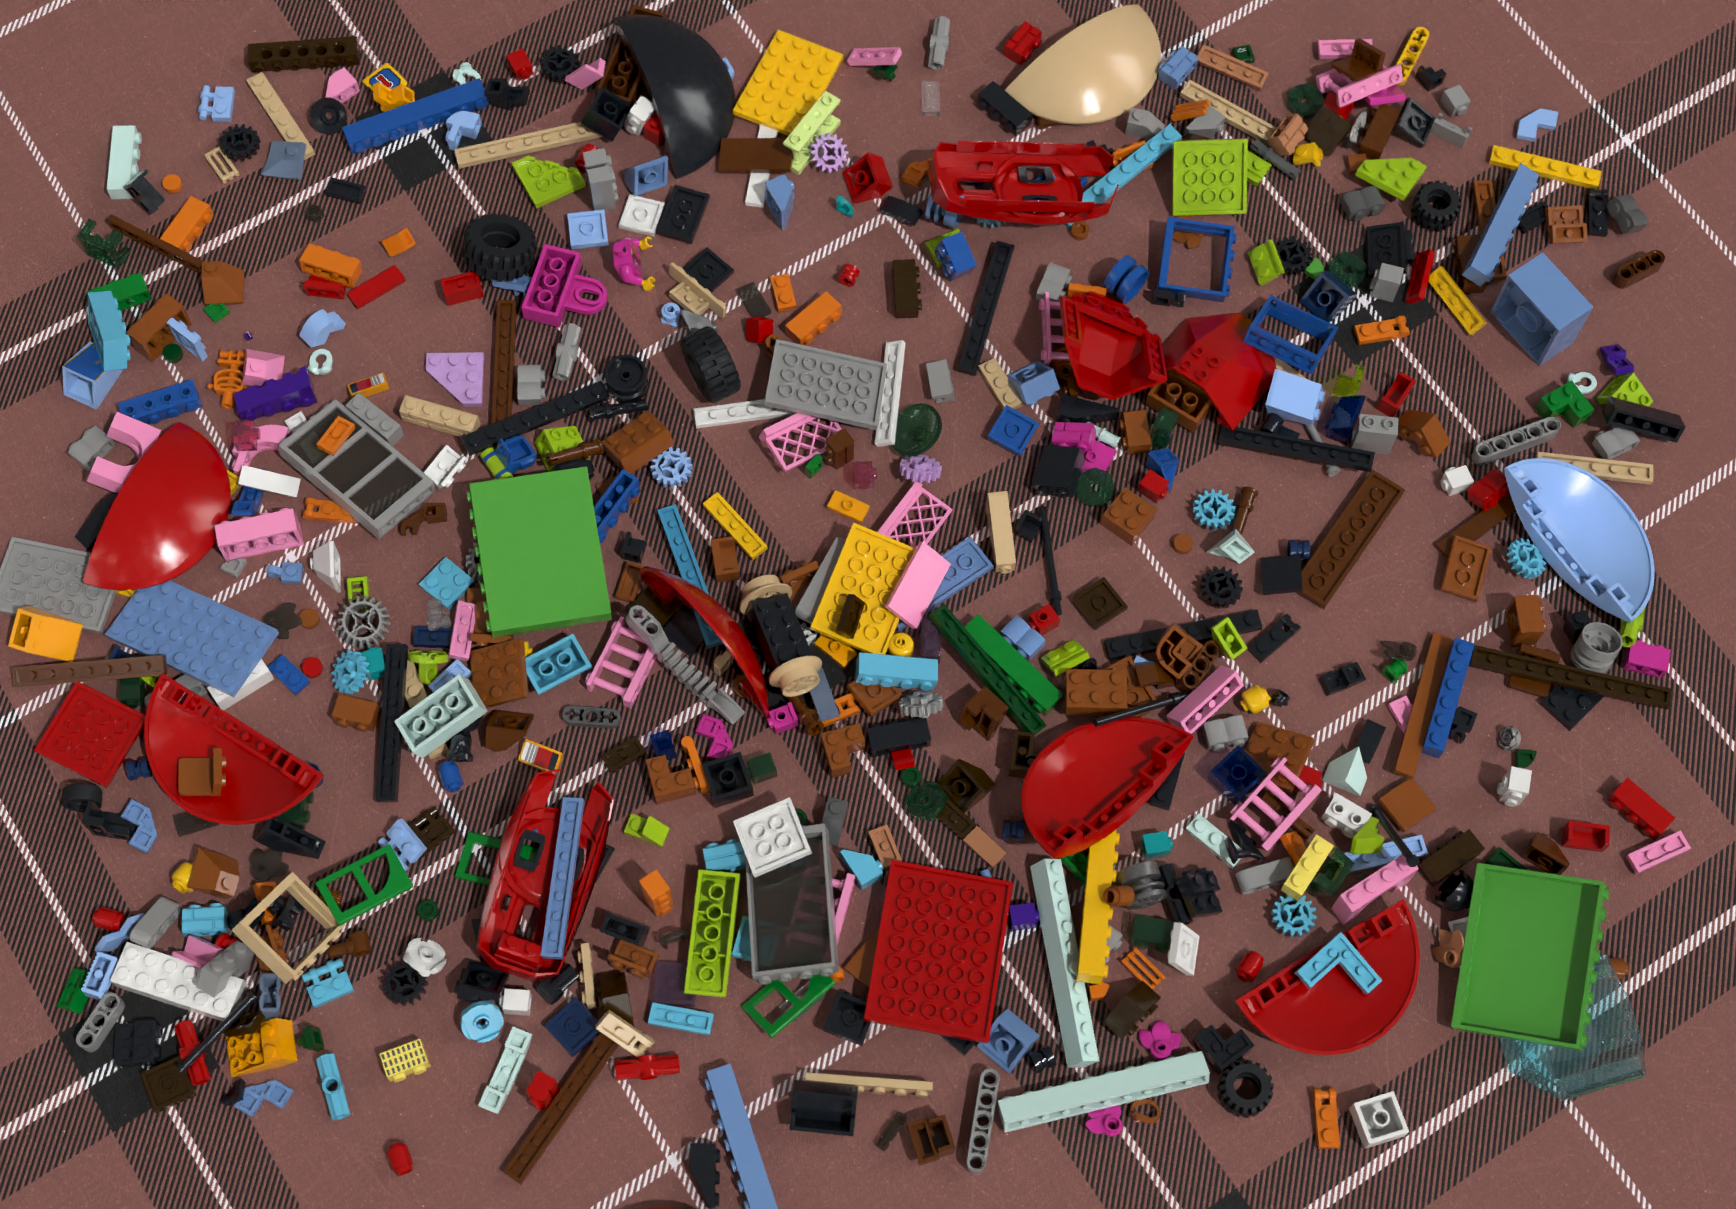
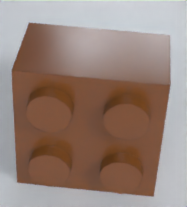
(1128, 516)
(1525, 620)

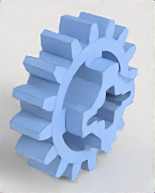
(677, 462)

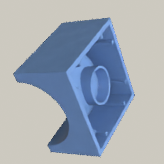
(1541, 309)

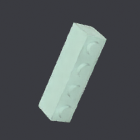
(123, 160)

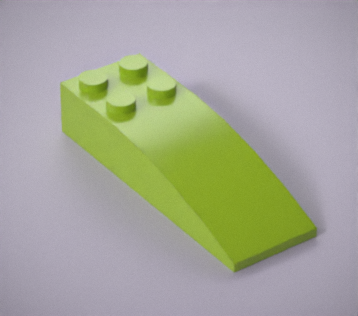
(712, 933)

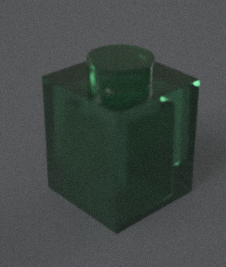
(132, 692)
(761, 768)

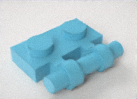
(328, 989)

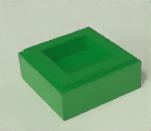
(216, 312)
(814, 466)

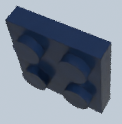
(573, 1027)

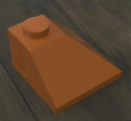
(222, 283)
(214, 874)

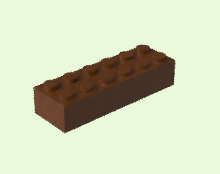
(622, 72)

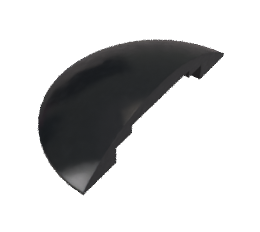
(685, 86)

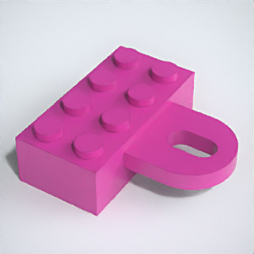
(558, 288)

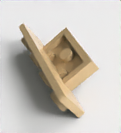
(692, 295)

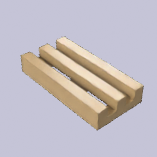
(229, 175)

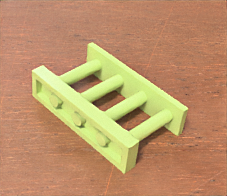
(816, 122)

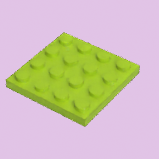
(1209, 177)

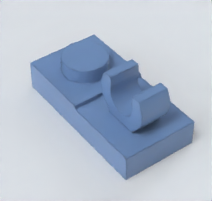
(518, 285)

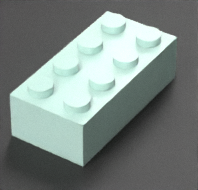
(441, 716)

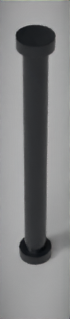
(1411, 859)
(217, 1033)

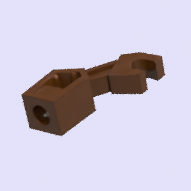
(423, 515)

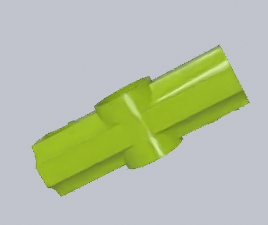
(1630, 630)

